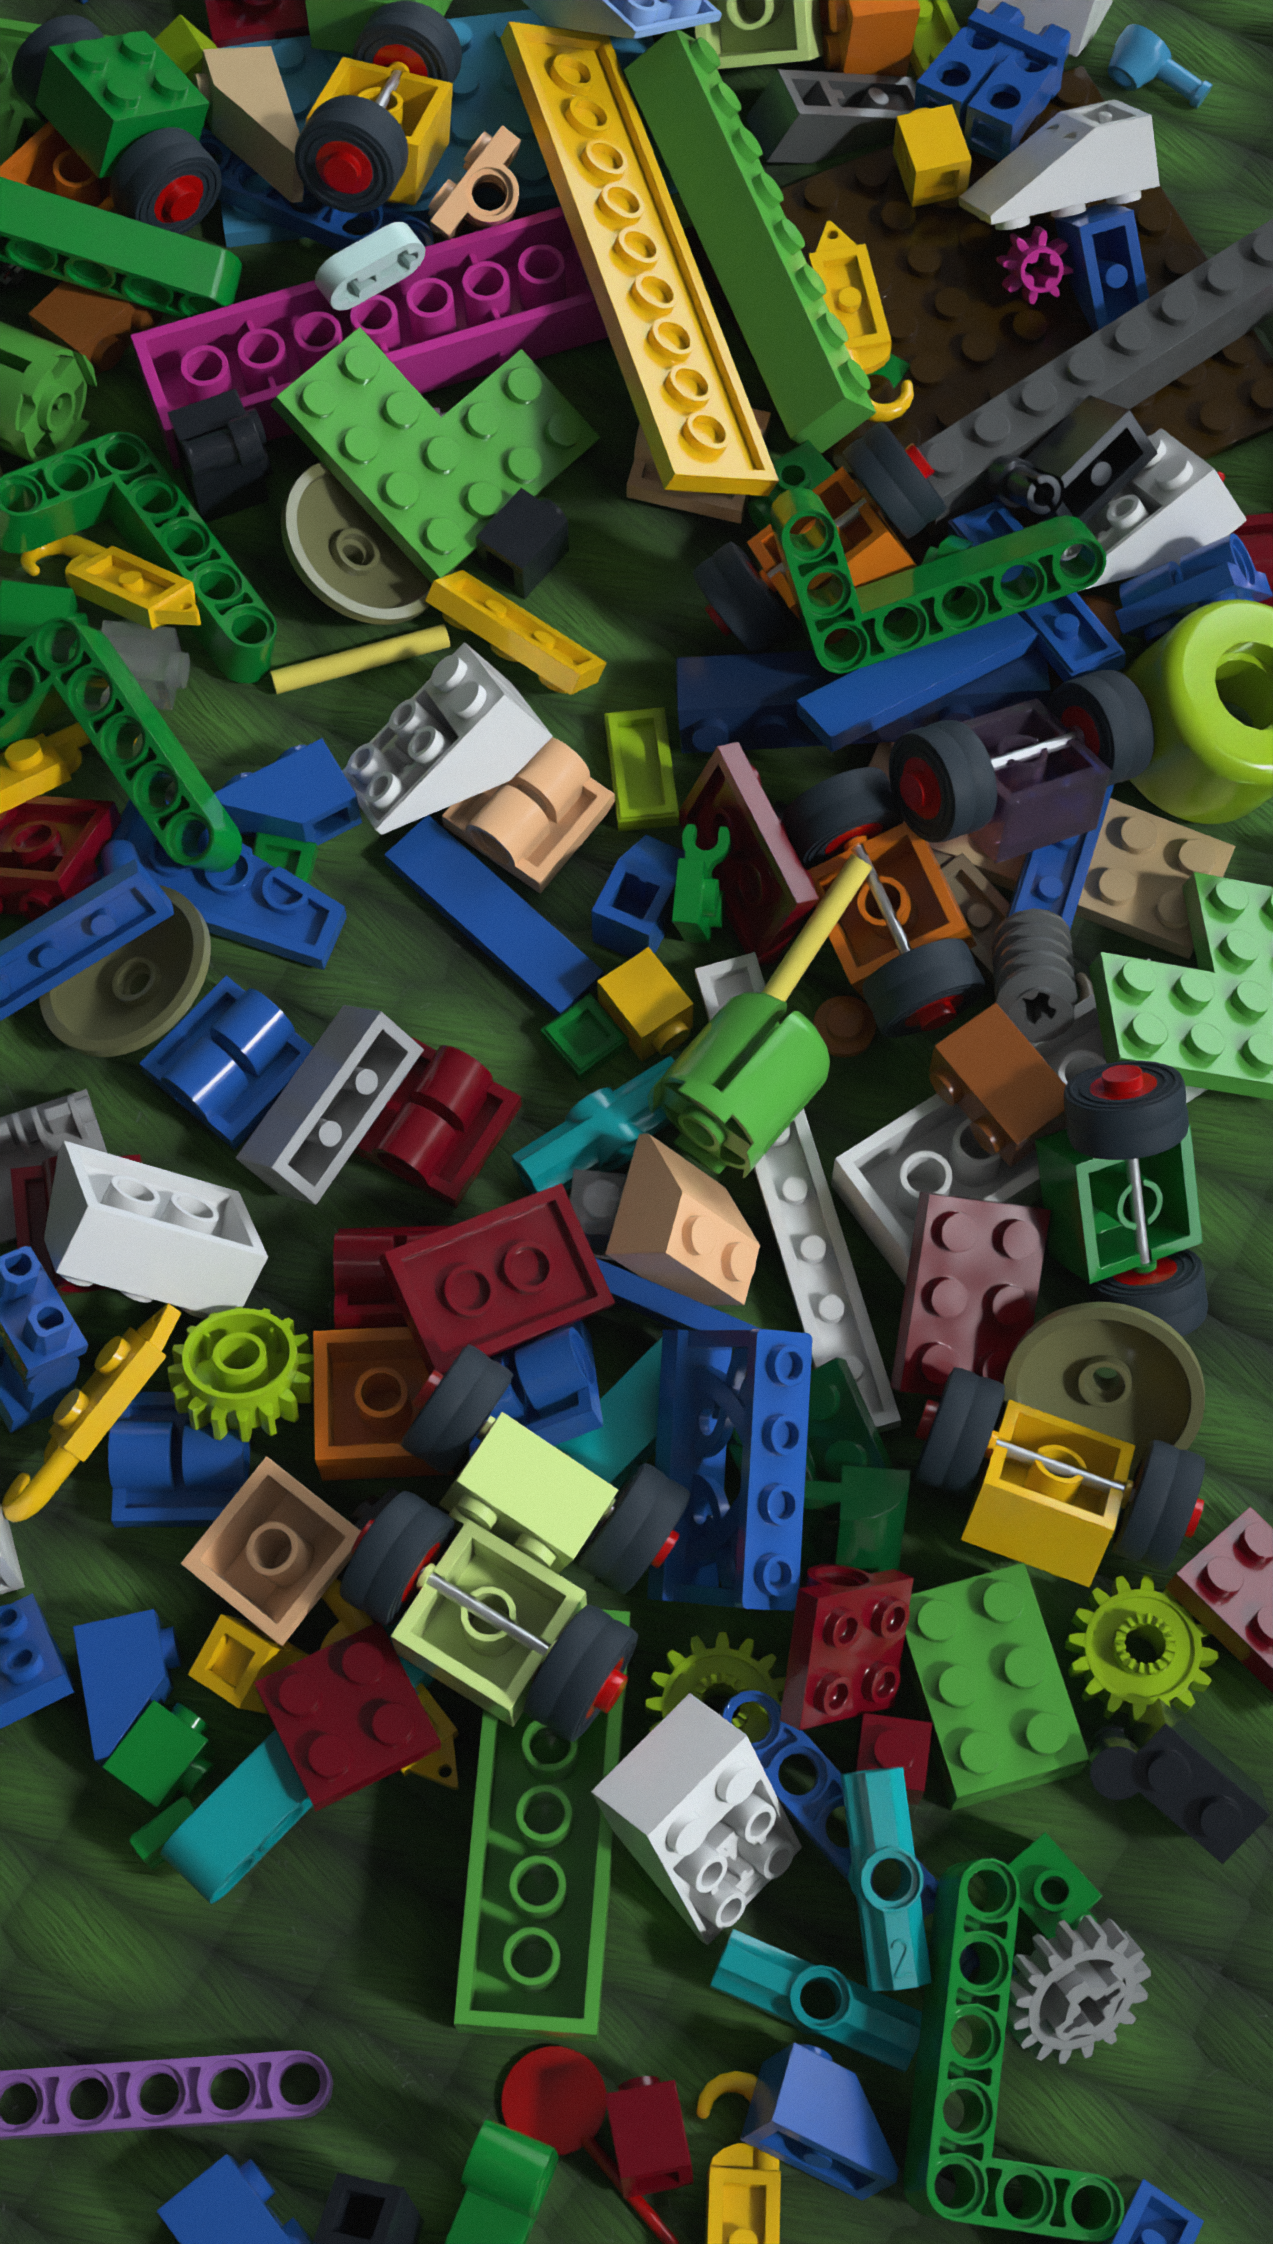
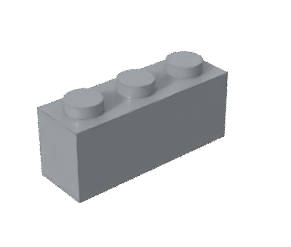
(330, 1103)

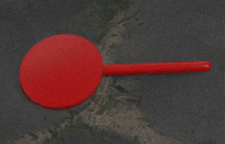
(562, 2102)

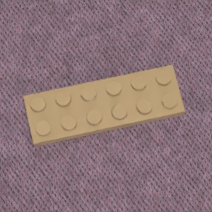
(1132, 873)

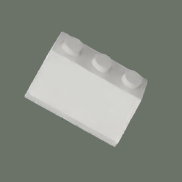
(150, 1233)

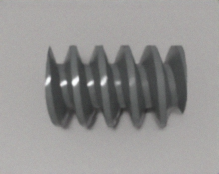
(1035, 973)

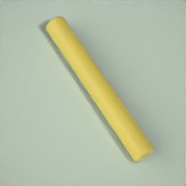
(360, 659)
(817, 928)

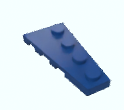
(246, 902)

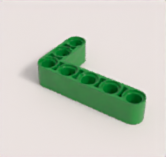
(113, 253)
(126, 483)
(924, 586)
(112, 730)
(977, 2078)
(503, 2187)

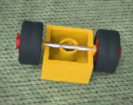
(383, 112)
(1054, 1485)

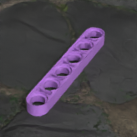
(194, 2101)

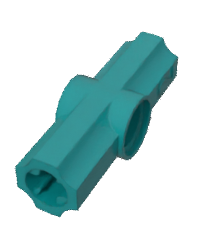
(595, 1134)
(894, 1924)
(861, 2020)

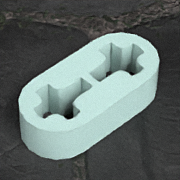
(370, 266)

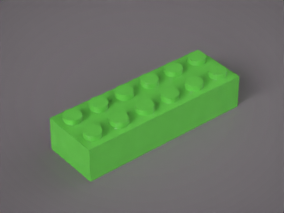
(538, 1880)

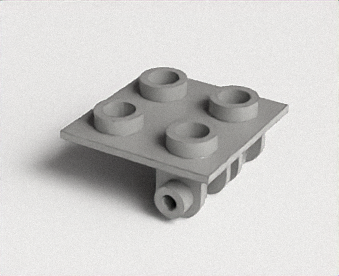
(38, 1134)

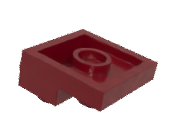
(51, 851)

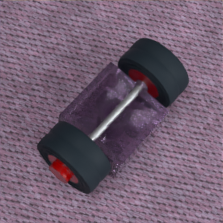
(1026, 769)

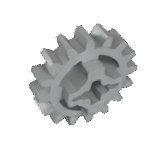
(1075, 1989)

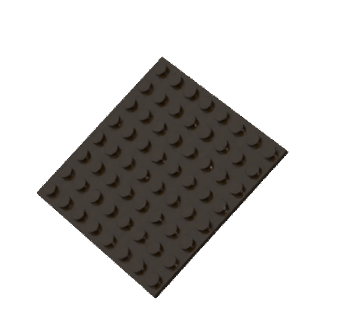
(978, 339)

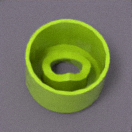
(1203, 758)

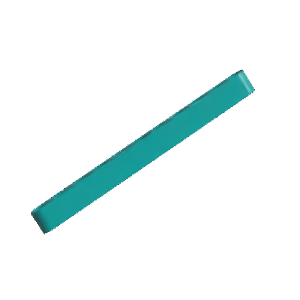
(265, 1793)

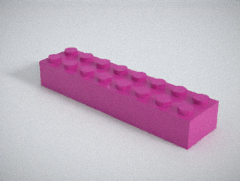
(439, 326)

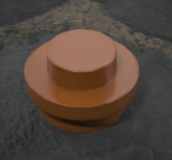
(845, 1025)

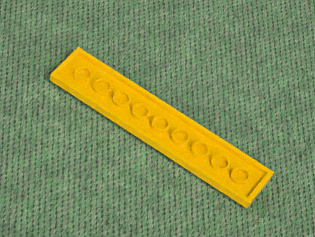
(638, 263)

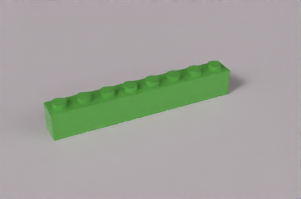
(750, 241)

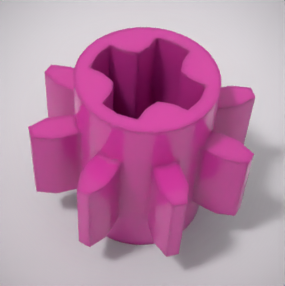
(1028, 251)

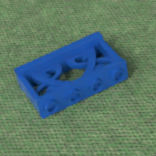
(697, 1411)

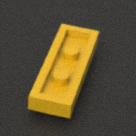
(515, 633)

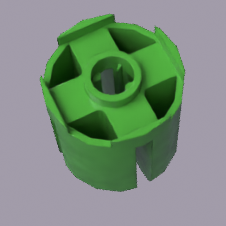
(41, 395)
(742, 1081)

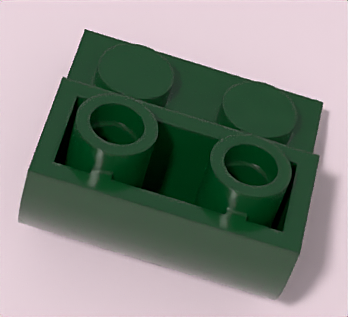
(837, 1427)
(855, 1520)

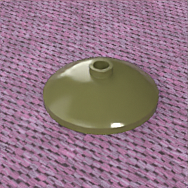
(347, 554)
(135, 989)
(1150, 1398)

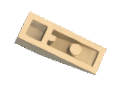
(252, 113)

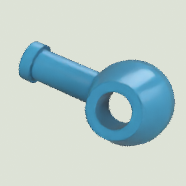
(1144, 56)

